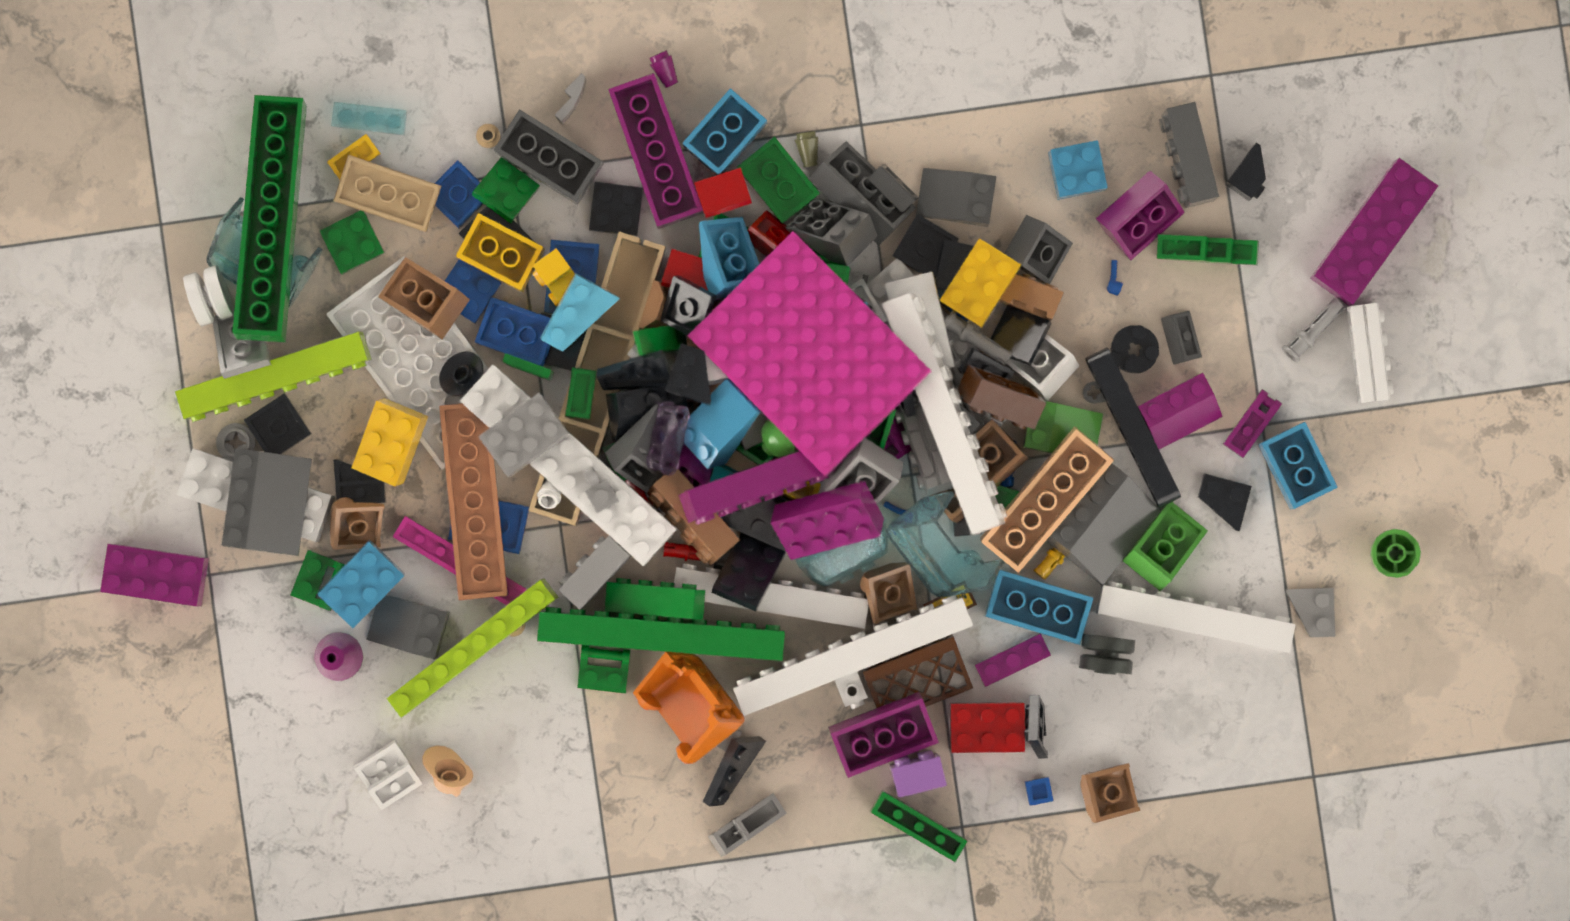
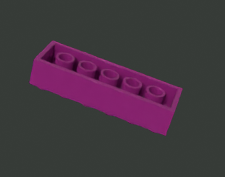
(656, 151)
(1374, 232)
(748, 487)

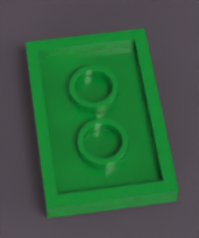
(778, 180)

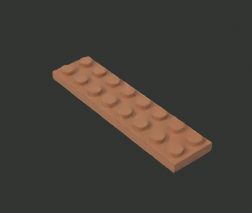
(472, 505)

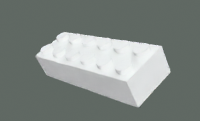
(208, 483)

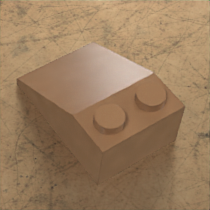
(424, 298)

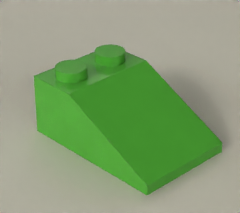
(1057, 422)
(1165, 546)

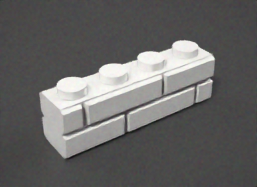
(1368, 353)

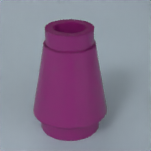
(664, 68)

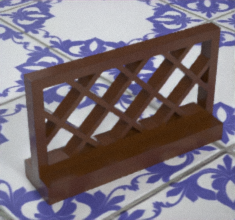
(916, 657)

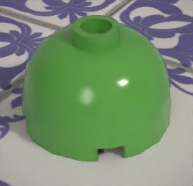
(775, 441)
(1395, 553)

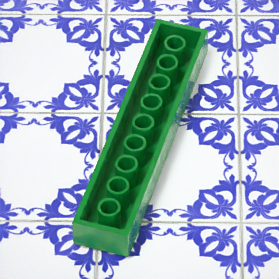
(269, 218)
(661, 635)

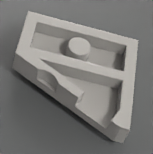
(1315, 610)

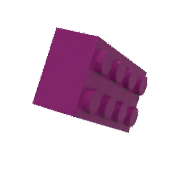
(827, 520)
(154, 575)
(883, 734)

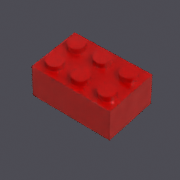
(987, 727)

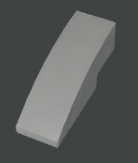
(747, 825)

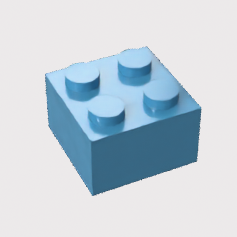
(1077, 170)

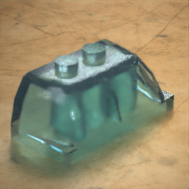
(841, 562)

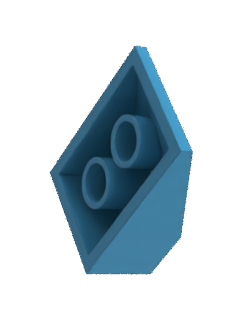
(726, 254)
(718, 429)

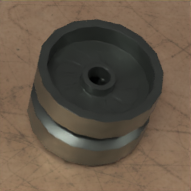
(1107, 654)

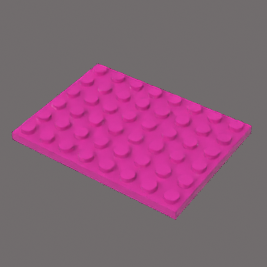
(809, 353)

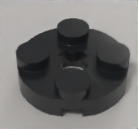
(1148, 353)

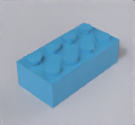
(1038, 607)

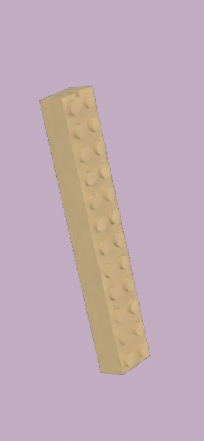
(607, 343)

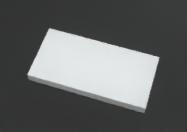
(925, 287)

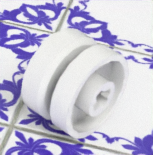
(208, 295)

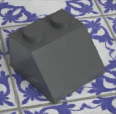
(1038, 249)

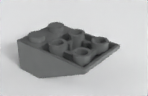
(834, 230)
(630, 452)

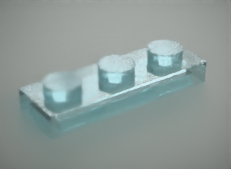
(369, 118)

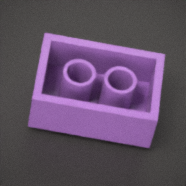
(917, 774)

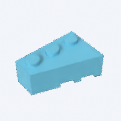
(577, 311)

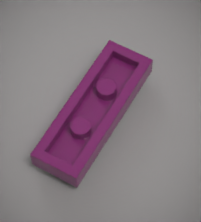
(1012, 660)

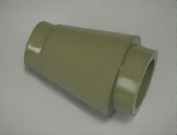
(808, 148)

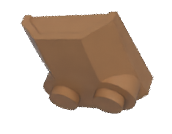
(654, 307)
(355, 524)
(889, 590)
(1109, 793)

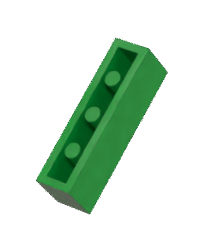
(655, 600)
(918, 826)

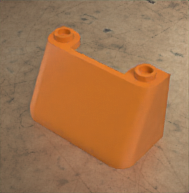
(690, 703)

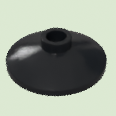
(460, 373)

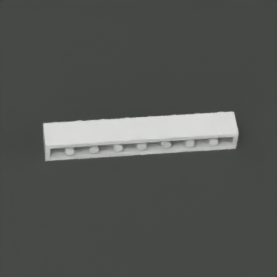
(787, 600)
(1196, 618)

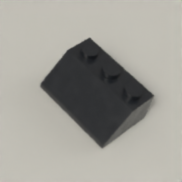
(630, 406)

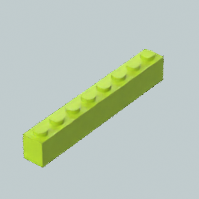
(282, 374)
(472, 647)

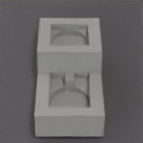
(575, 93)

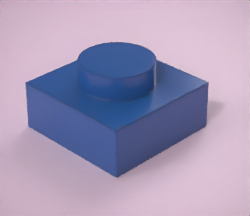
(1039, 791)

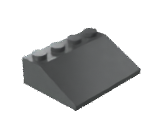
(266, 502)
(1105, 524)

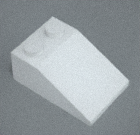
(1048, 370)

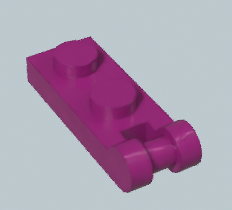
(1251, 424)

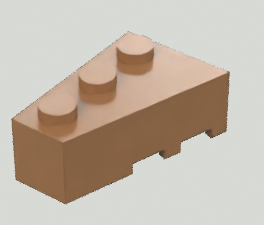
(1032, 296)

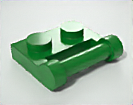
(311, 578)
(603, 677)

